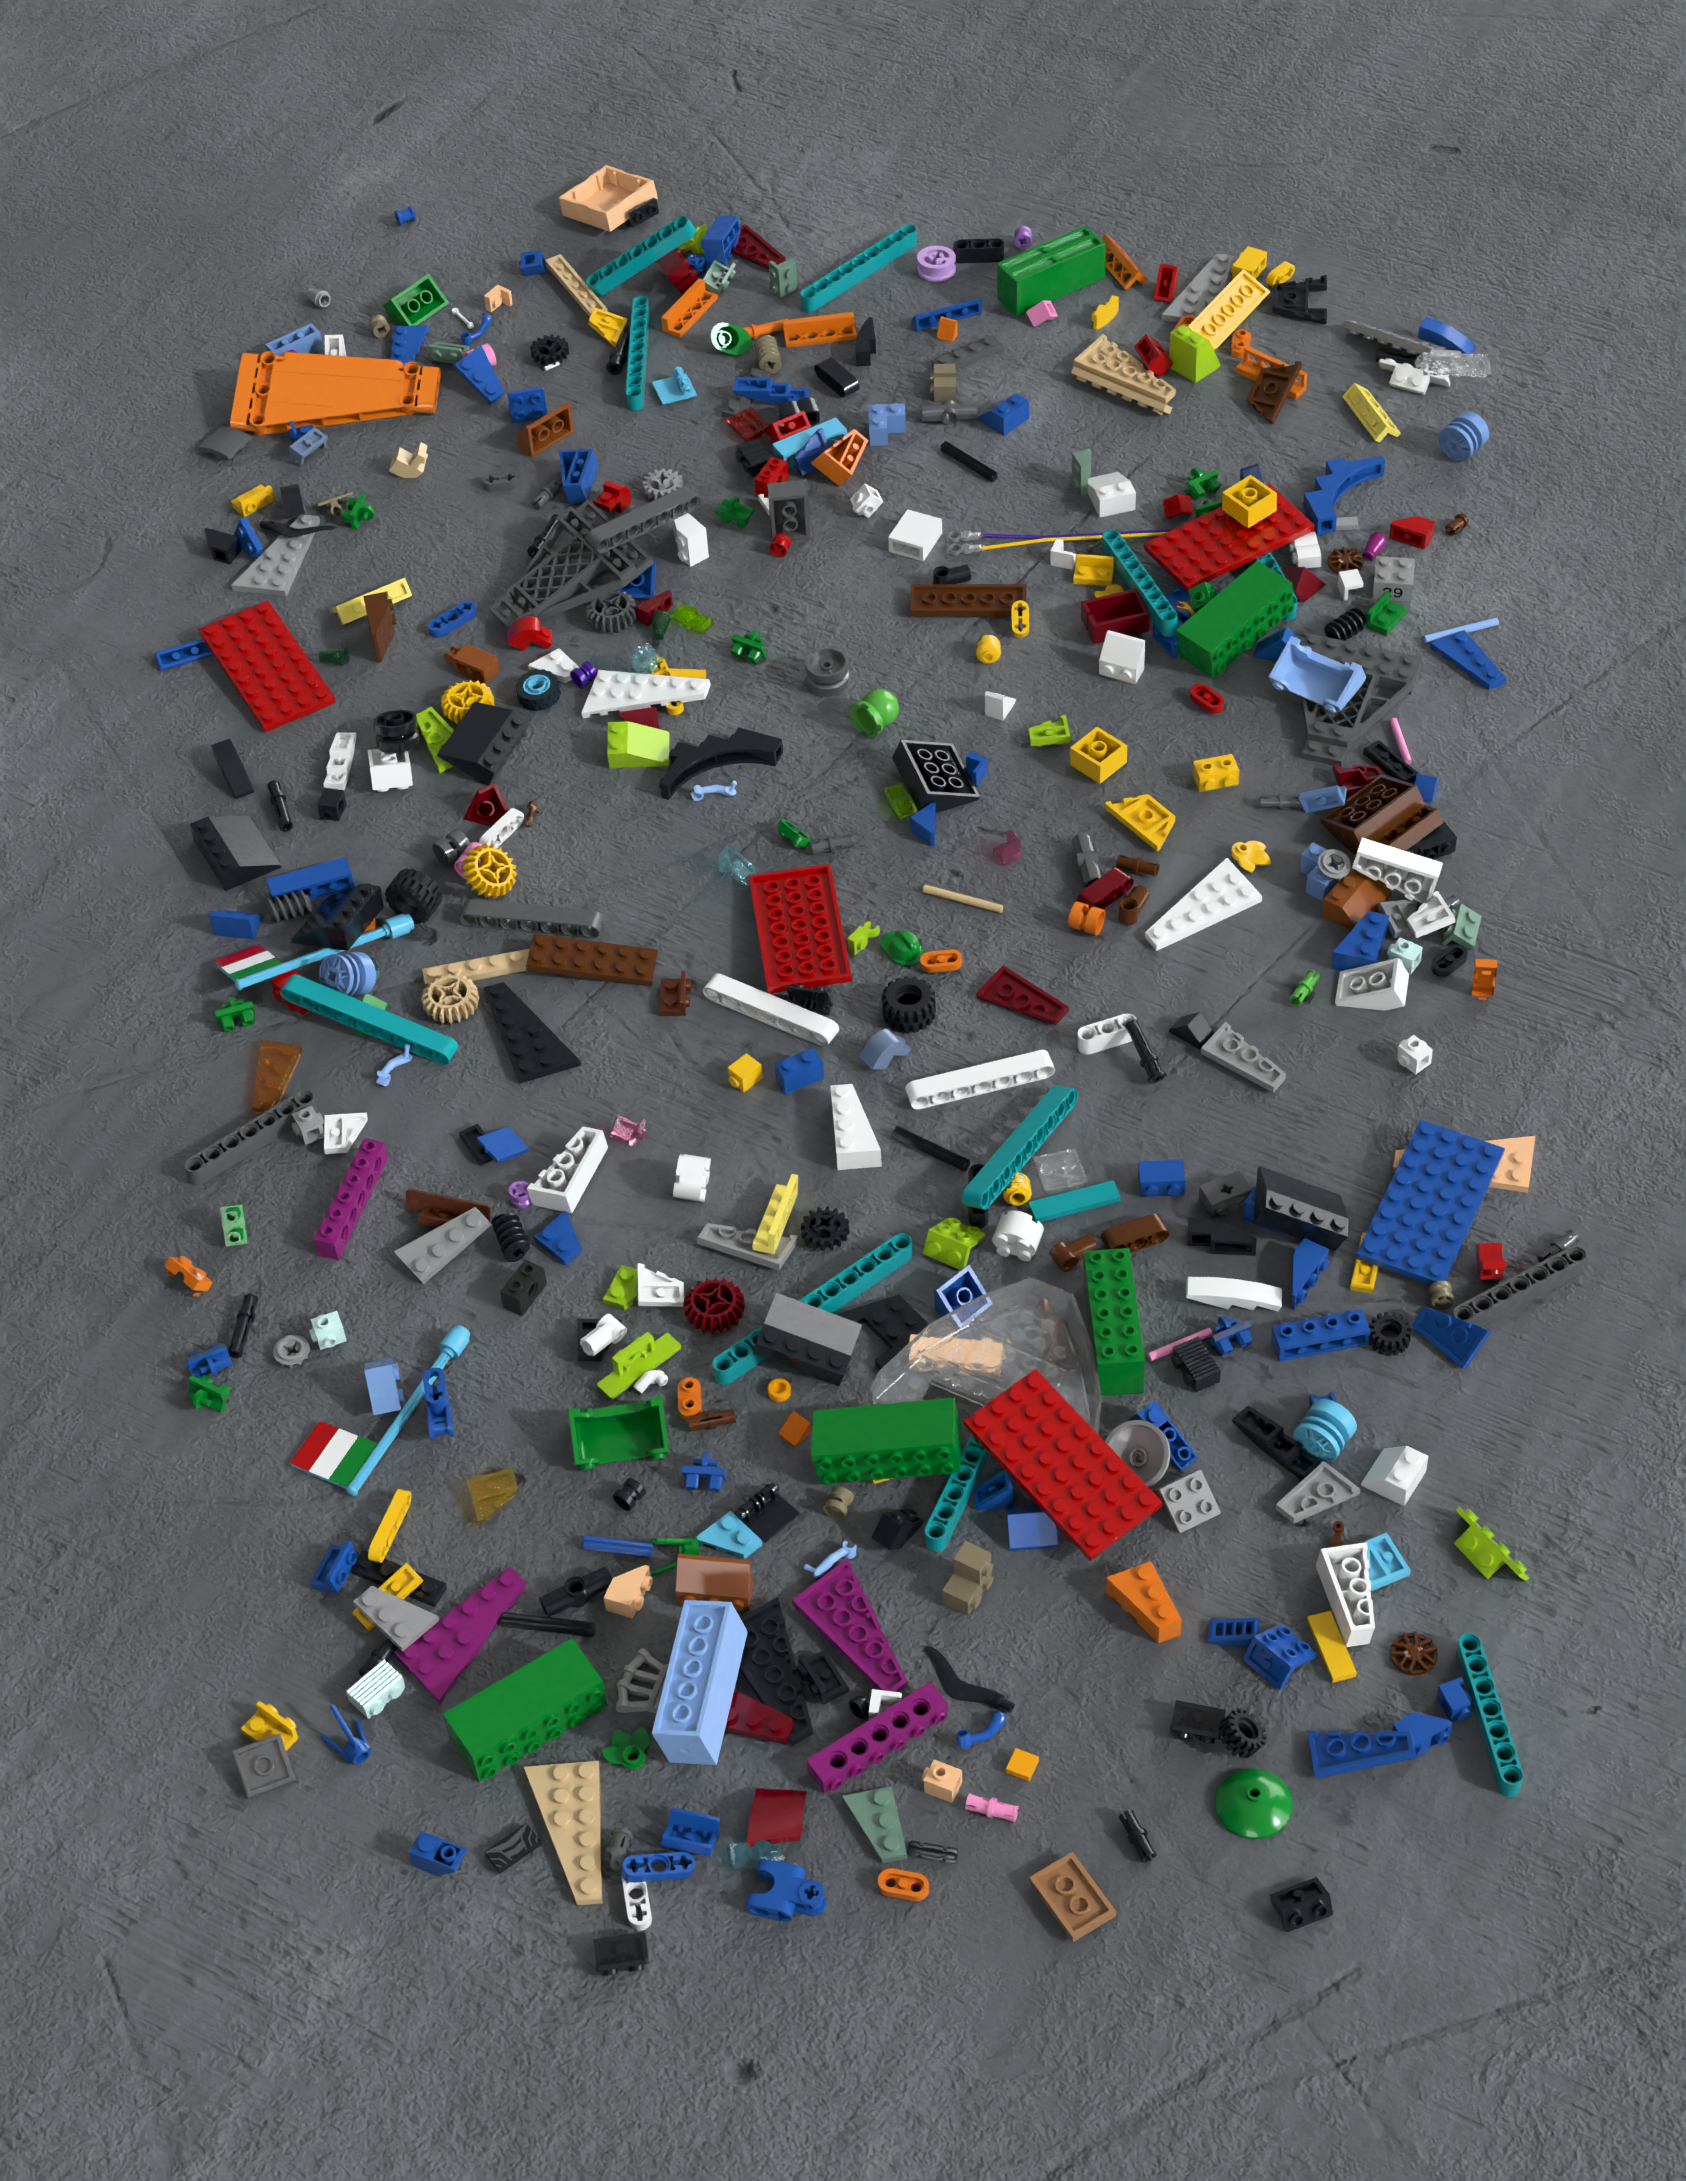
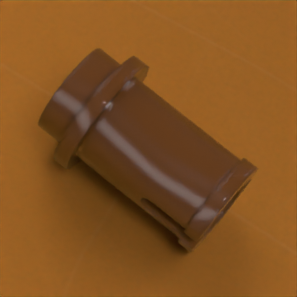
(1459, 522)

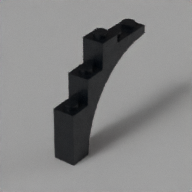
(742, 747)

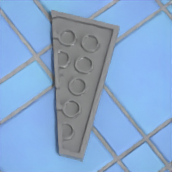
(1202, 289)
(1398, 341)
(278, 565)

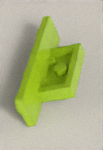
(636, 1359)
(1483, 1551)

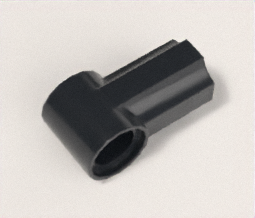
(953, 575)

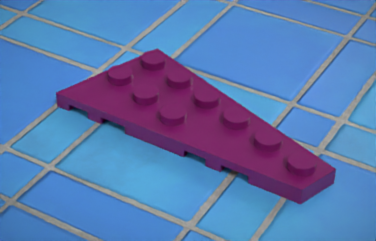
(848, 1622)
(457, 1637)

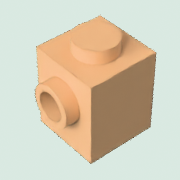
(942, 1781)

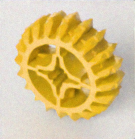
(459, 699)
(486, 877)

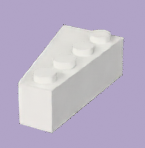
(1398, 869)
(853, 1134)
(570, 1173)
(1348, 1588)

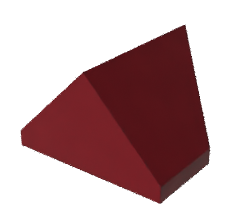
(1303, 582)
(645, 717)
(487, 806)

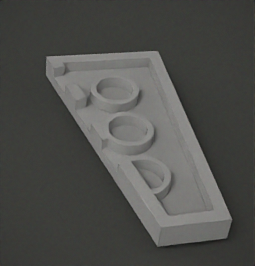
(740, 1244)
(438, 1247)

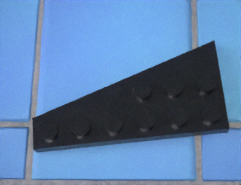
(528, 1041)
(771, 1667)

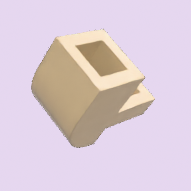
(408, 464)

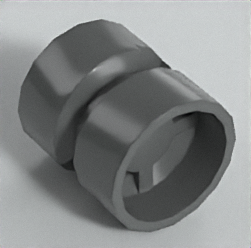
(450, 847)

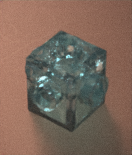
(651, 656)

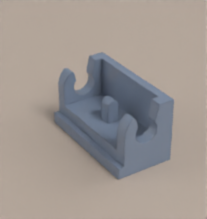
(307, 445)

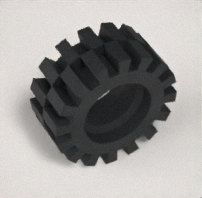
(1386, 1344)
(1242, 1733)

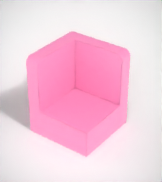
(1041, 312)

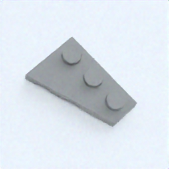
(1316, 1493)
(395, 1617)

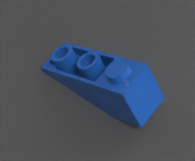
(1307, 1264)
(1180, 1452)

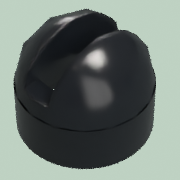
(859, 1706)

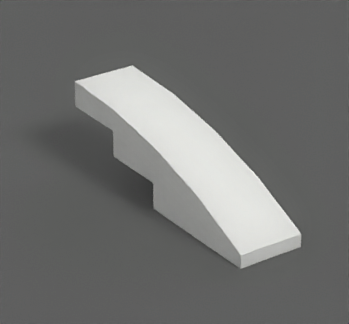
(340, 760)
(1228, 1292)

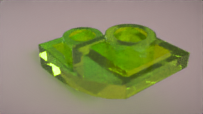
(690, 619)
(899, 801)

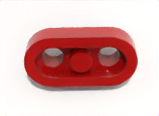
(1207, 698)

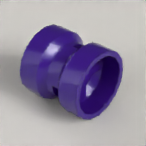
(585, 673)

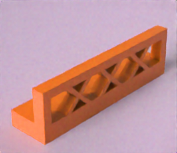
(1121, 257)
(683, 309)
(819, 327)
(1251, 370)

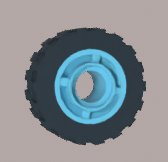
(538, 690)

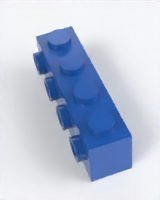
(1320, 1335)

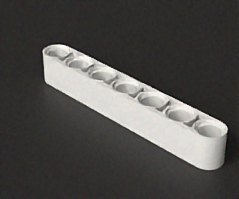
(771, 1010)
(980, 1079)

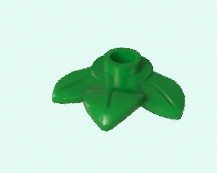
(627, 1746)

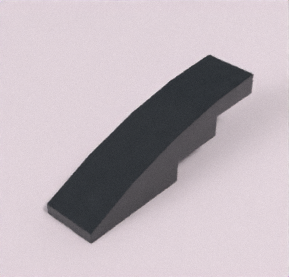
(1272, 1440)

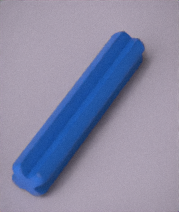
(617, 1545)

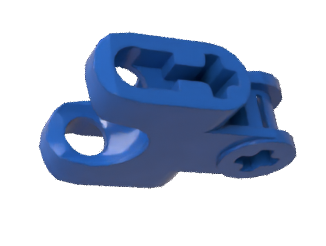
(438, 1405)
(788, 1895)

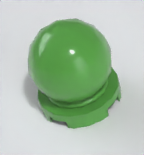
(874, 712)

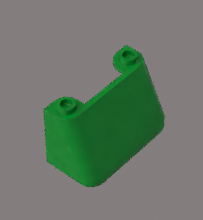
(619, 1433)

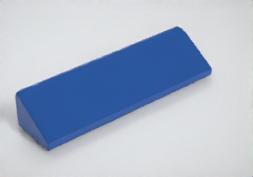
(954, 312)
(182, 654)

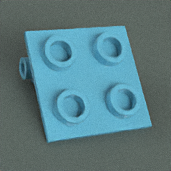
(675, 387)

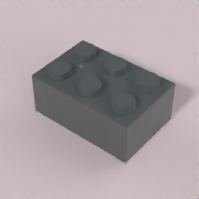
(789, 509)

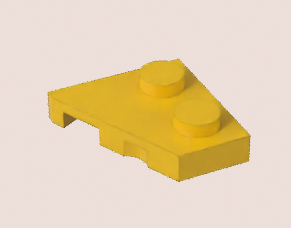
(608, 325)

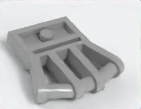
(625, 1687)

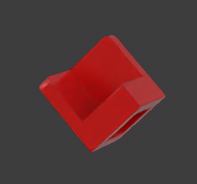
(1177, 506)

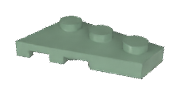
(879, 1820)

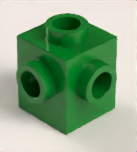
(1201, 595)

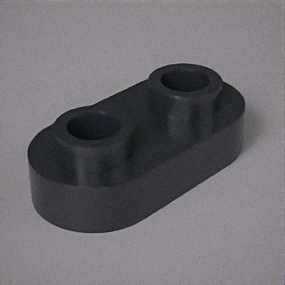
(1449, 960)

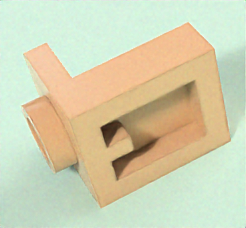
(496, 297)

